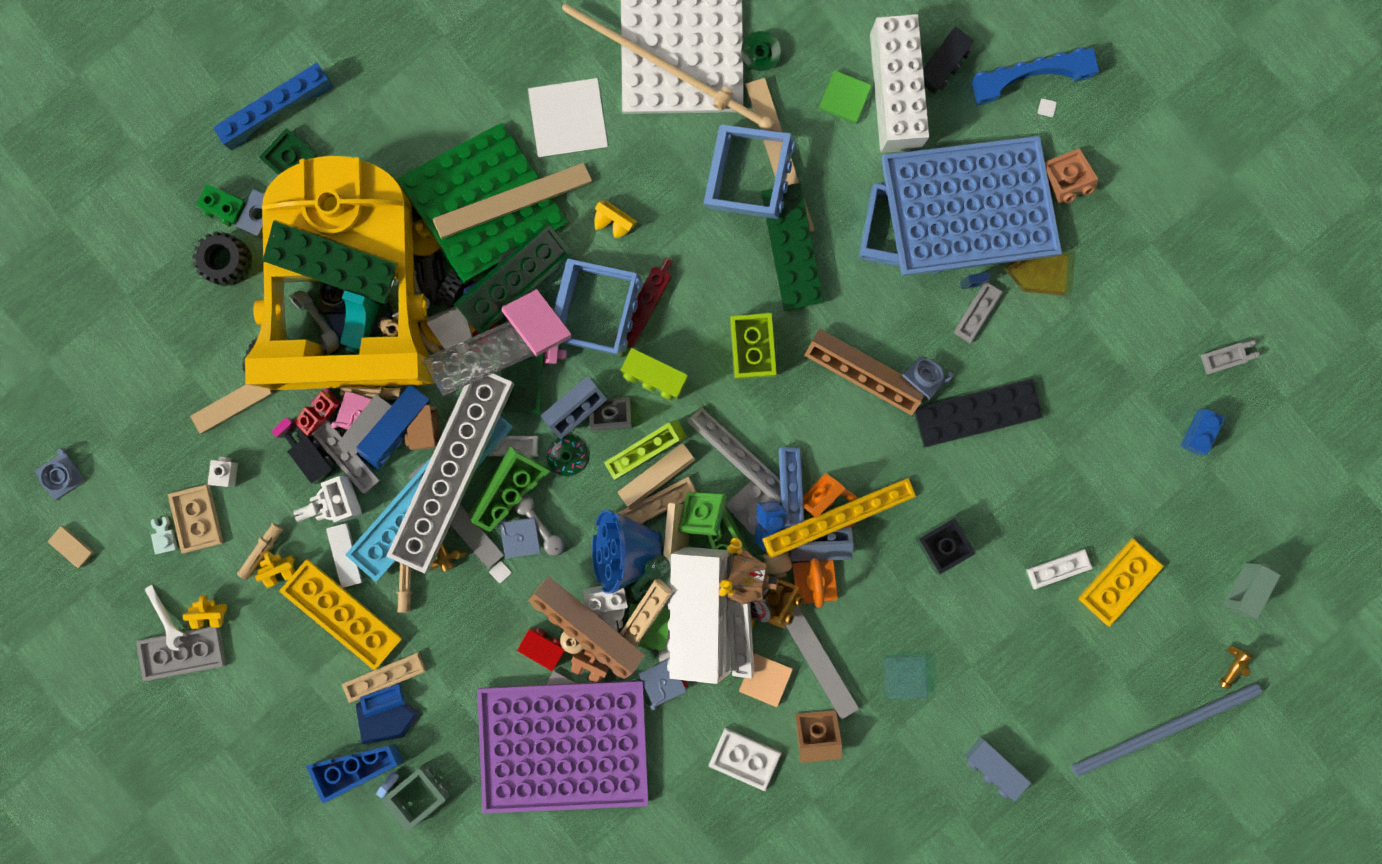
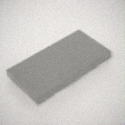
(200, 652)

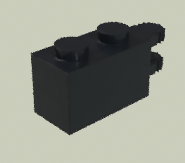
(310, 457)

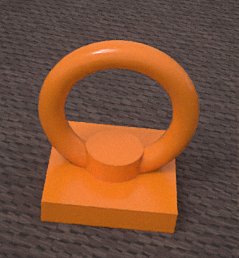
(823, 495)
(815, 581)

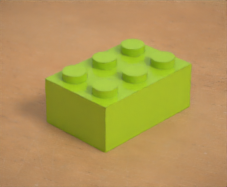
(752, 346)
(653, 375)

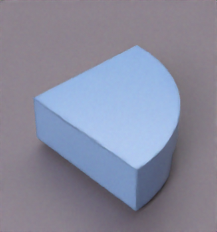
(387, 784)

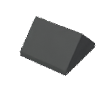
(612, 415)

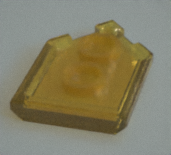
(1041, 274)

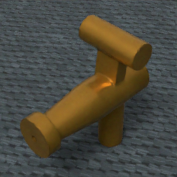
(444, 559)
(1238, 666)

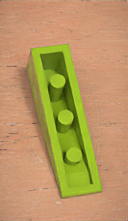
(645, 449)

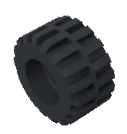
(206, 254)

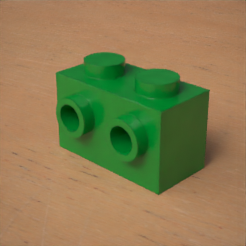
(221, 205)

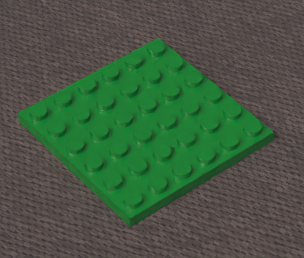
(468, 175)

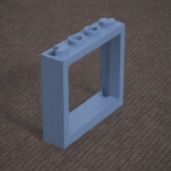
(718, 166)
(871, 254)
(566, 292)

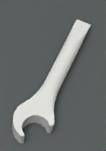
(172, 631)

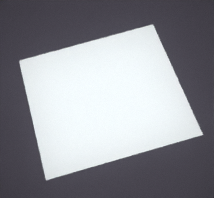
(567, 117)

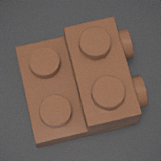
(1070, 176)

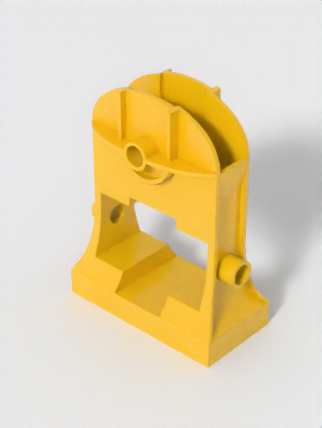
(361, 209)

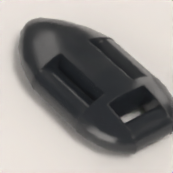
(430, 275)

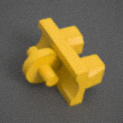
(274, 565)
(203, 610)

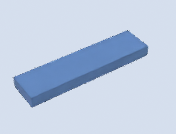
(791, 485)

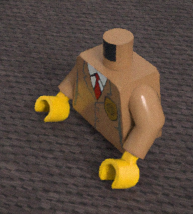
(747, 576)

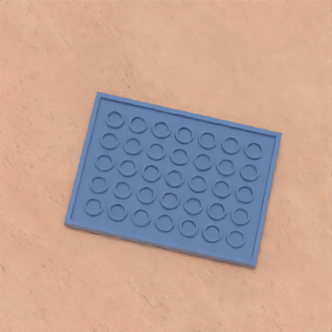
(970, 205)

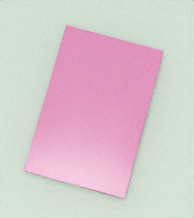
(536, 322)

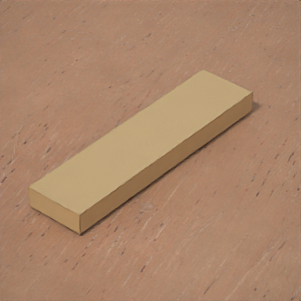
(228, 407)
(656, 476)
(659, 501)
(646, 612)
(384, 677)

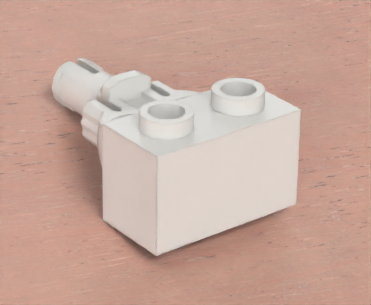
(335, 502)
(607, 606)

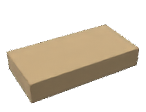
(70, 547)

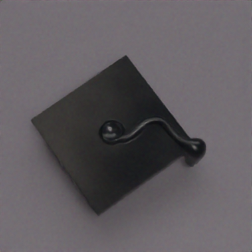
(331, 299)

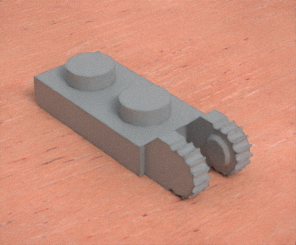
(1228, 357)

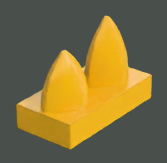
(607, 212)

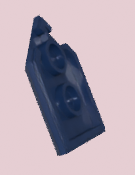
(386, 725)

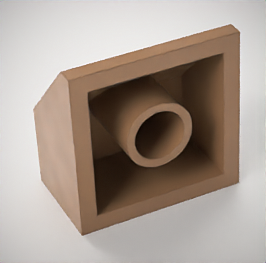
(424, 430)
(818, 736)

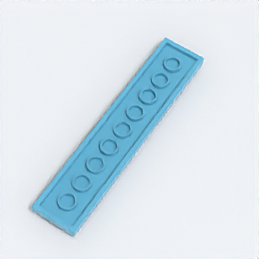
(373, 546)

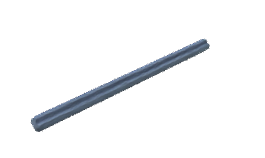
(1166, 729)

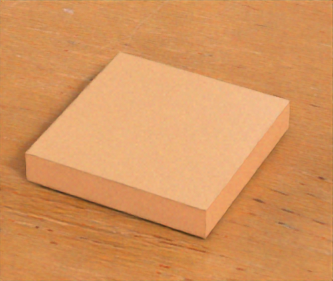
(768, 680)

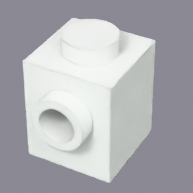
(222, 472)

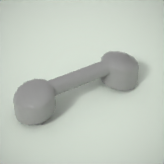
(329, 339)
(526, 507)

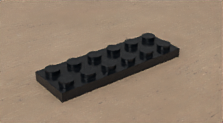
(978, 413)

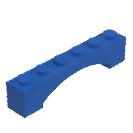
(1076, 65)
(242, 124)

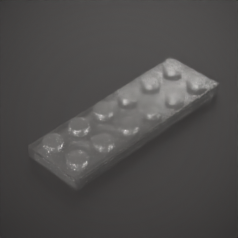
(477, 358)

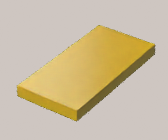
(1120, 582)

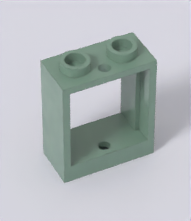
(1251, 590)
(397, 808)

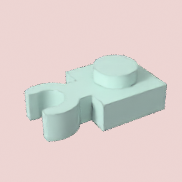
(164, 539)

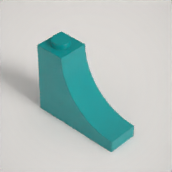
(359, 320)

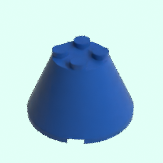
(622, 550)

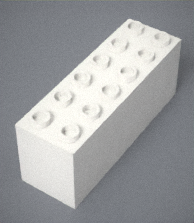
(899, 83)
(699, 615)

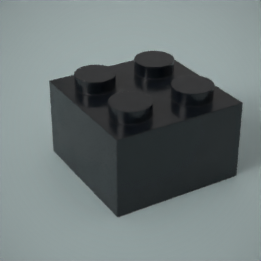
(945, 545)

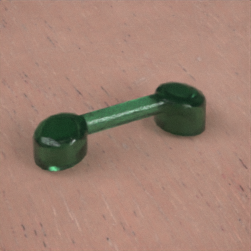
(654, 569)

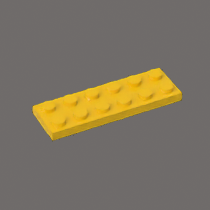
(340, 614)

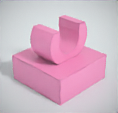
(553, 354)

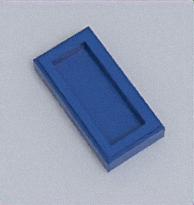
(382, 700)

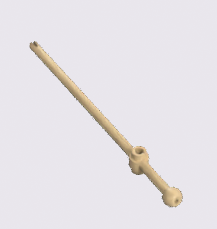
(722, 98)

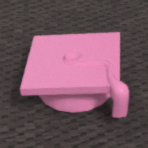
(350, 410)

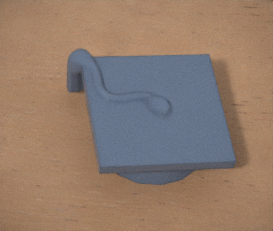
(926, 376)
(59, 475)
(519, 537)
(660, 686)

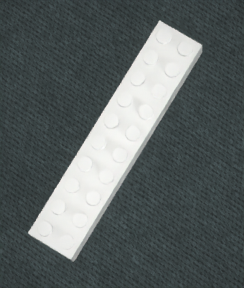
(449, 472)

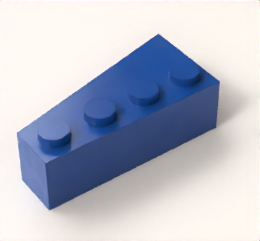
(391, 428)
(343, 774)

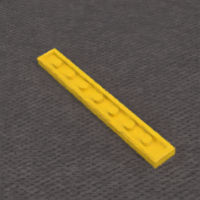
(838, 518)

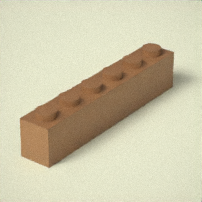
(864, 371)
(586, 628)

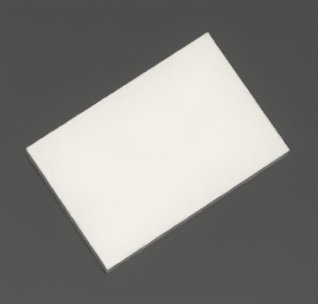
(745, 759)

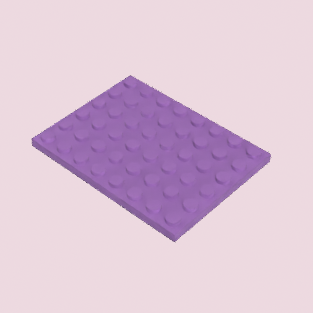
(562, 746)

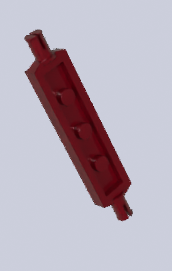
(647, 300)

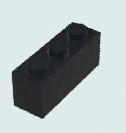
(946, 60)

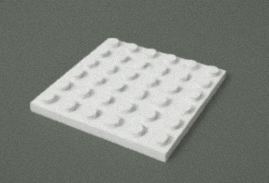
(692, 36)

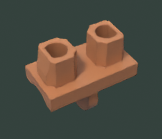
(588, 661)

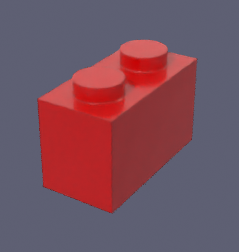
(541, 648)

